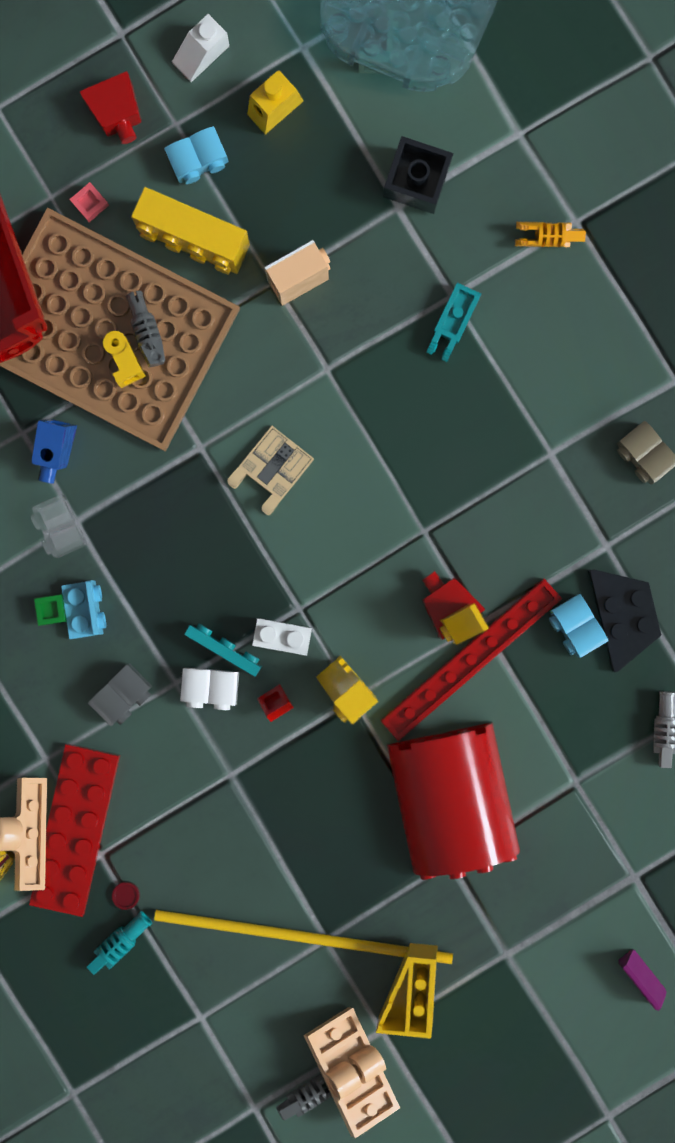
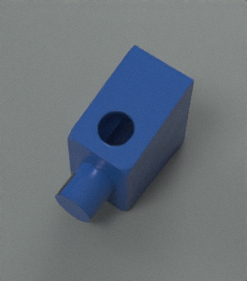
(59, 439)

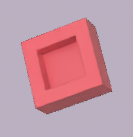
(89, 202)

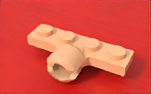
(27, 834)

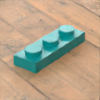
(224, 649)

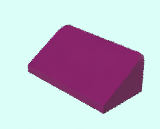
(643, 978)

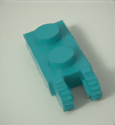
(454, 318)

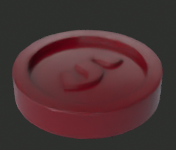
(126, 895)

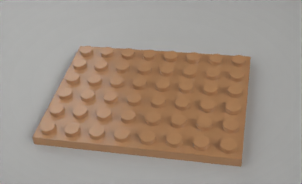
(82, 297)

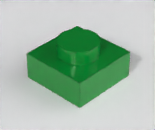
(50, 610)

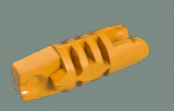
(550, 234)

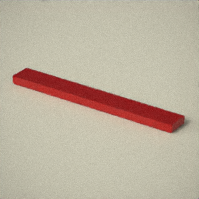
(470, 659)

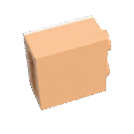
(298, 272)

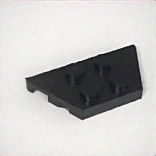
(625, 615)

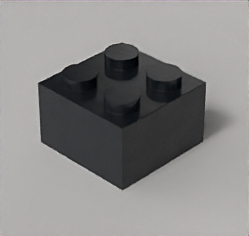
(417, 175)

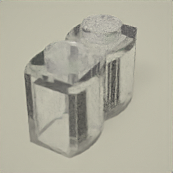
(58, 526)

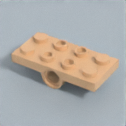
(352, 1071)

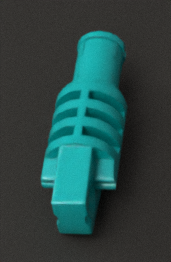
(119, 943)

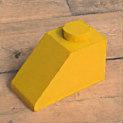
(463, 624)

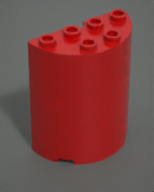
(454, 802)

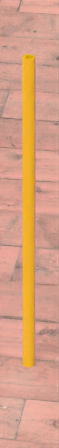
(291, 935)

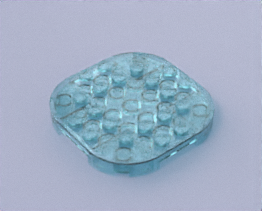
(407, 39)

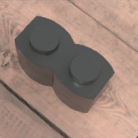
(120, 695)

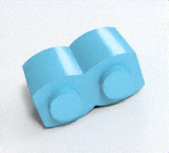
(197, 155)
(578, 626)

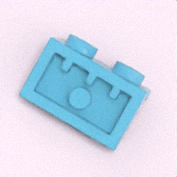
(83, 609)

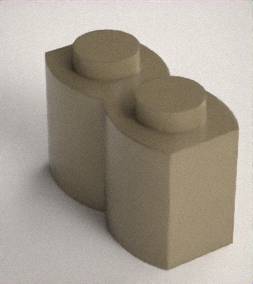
(647, 453)

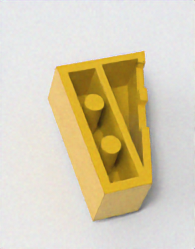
(411, 997)

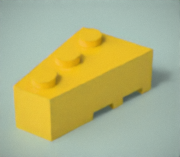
(346, 691)

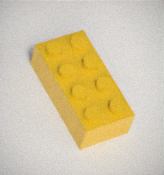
(190, 231)

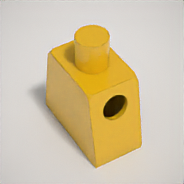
(275, 100)

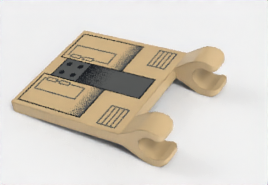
(274, 465)

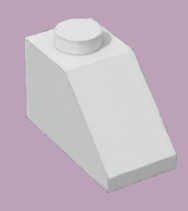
(200, 48)

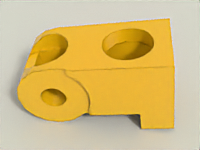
(125, 358)

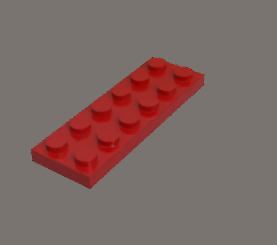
(76, 828)

